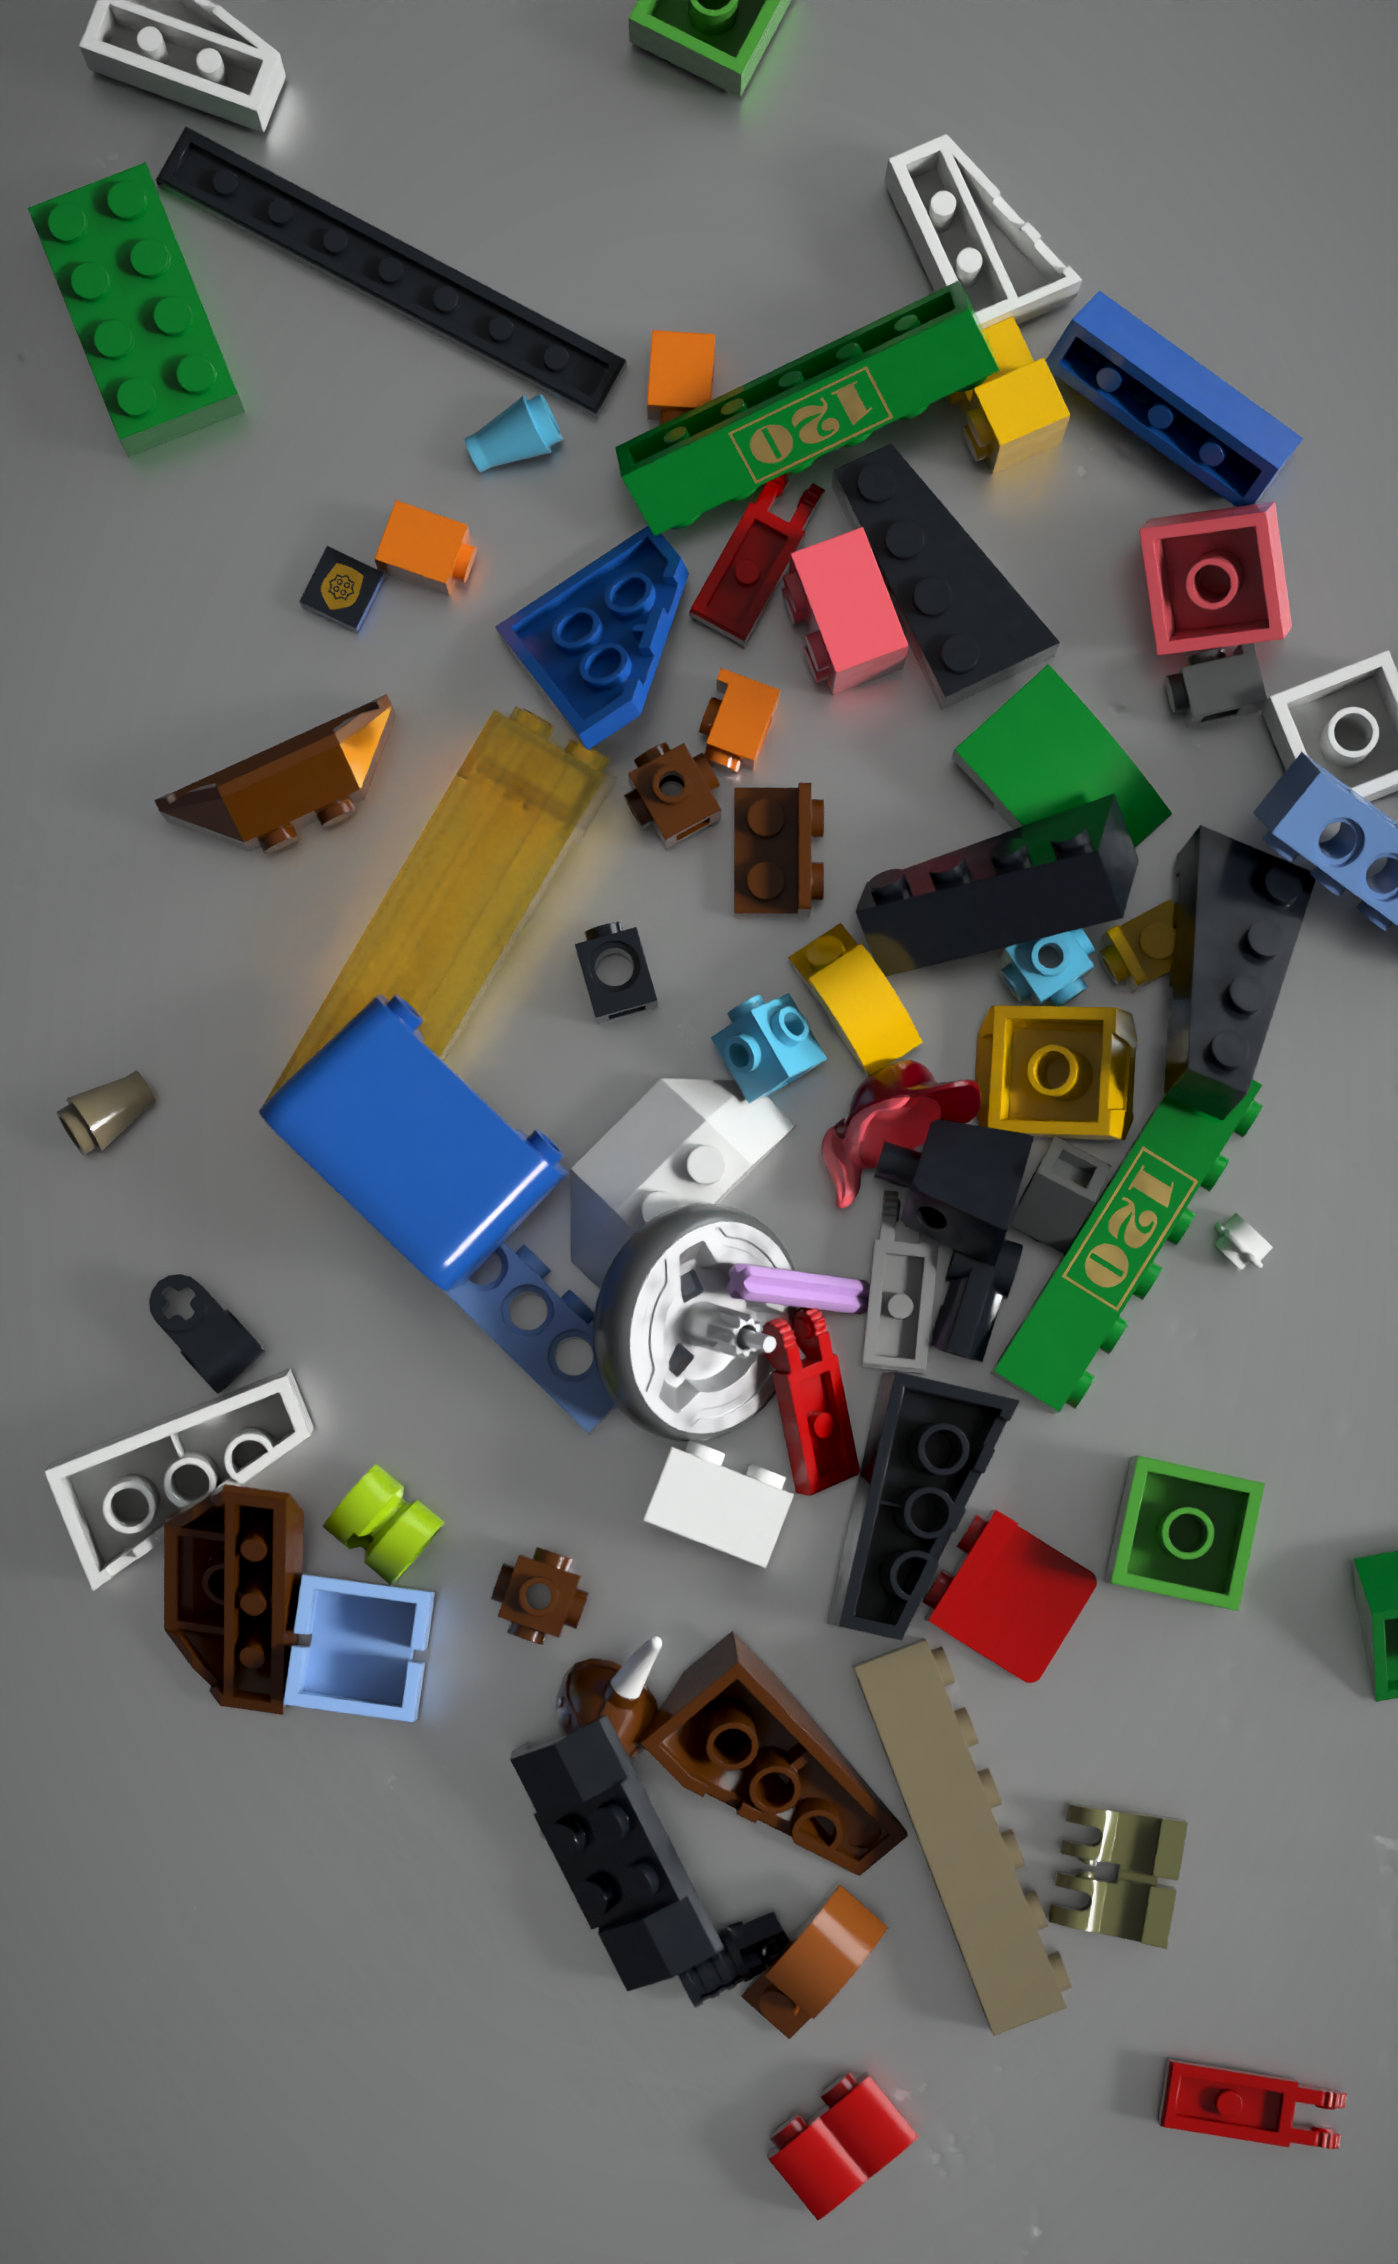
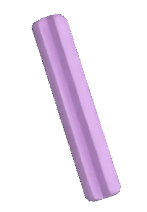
(798, 1289)

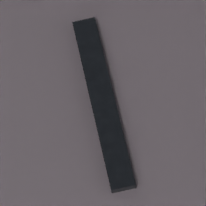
(391, 272)

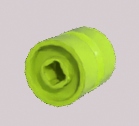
(383, 1524)

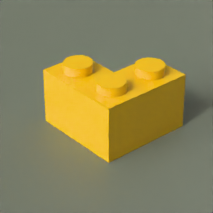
(1014, 409)

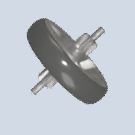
(645, 1316)

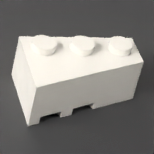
(187, 55)

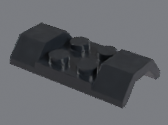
(616, 1854)

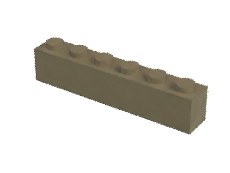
(960, 1836)

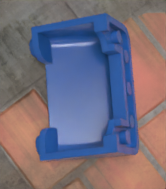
(413, 1144)

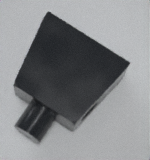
(960, 1184)

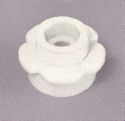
(1241, 1242)

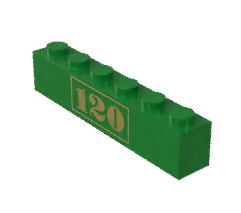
(807, 409)
(1117, 1250)

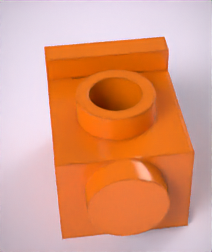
(738, 722)

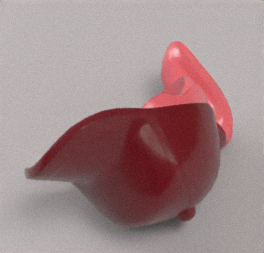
(895, 1108)

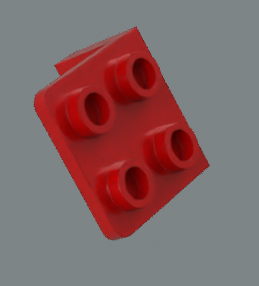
(1009, 1596)

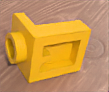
(1141, 947)

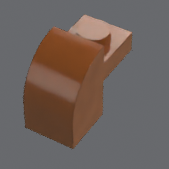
(815, 1962)

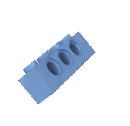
(1309, 801)
(537, 1348)

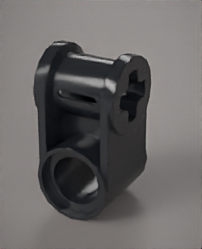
(211, 1338)

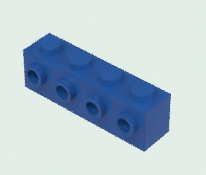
(1172, 401)

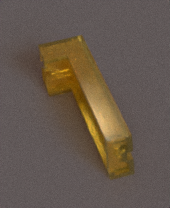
(469, 881)

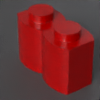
(840, 2144)

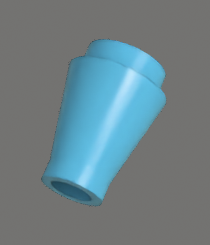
(515, 434)

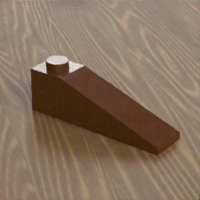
(754, 1747)

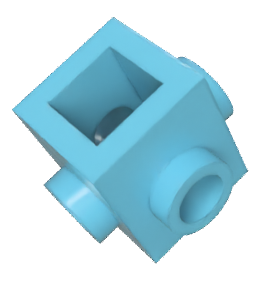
(1040, 984)
(767, 1045)

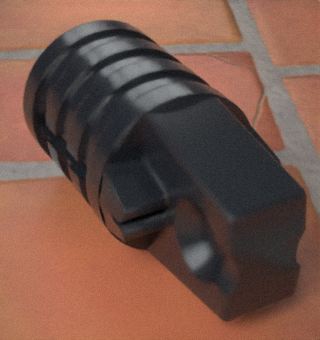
(744, 1956)

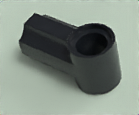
(973, 1302)

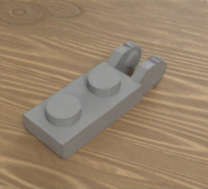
(899, 1297)

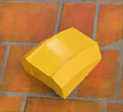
(1057, 1071)

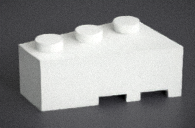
(975, 236)

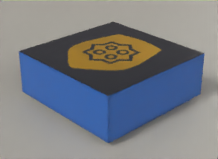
(342, 589)

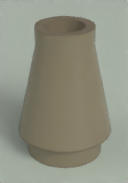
(105, 1111)

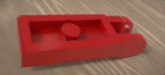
(753, 562)
(811, 1403)
(1243, 2105)

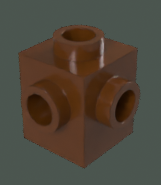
(677, 815)
(566, 1599)

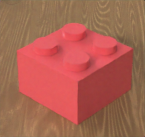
(1215, 578)
(846, 612)

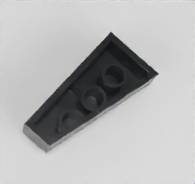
(948, 595)
(1002, 890)
(1232, 951)
(911, 1493)

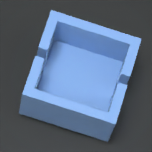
(359, 1648)

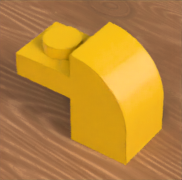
(856, 998)

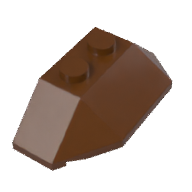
(289, 784)
(235, 1591)

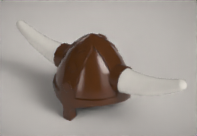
(603, 1688)

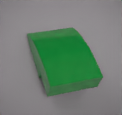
(1052, 755)

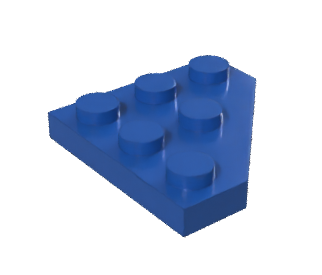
(601, 635)

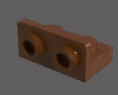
(775, 851)

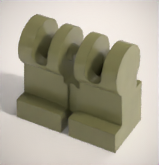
(1135, 1903)

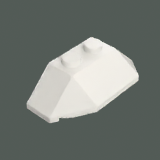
(668, 1151)

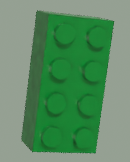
(136, 309)

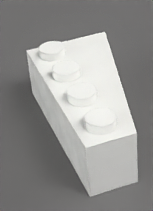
(126, 1487)

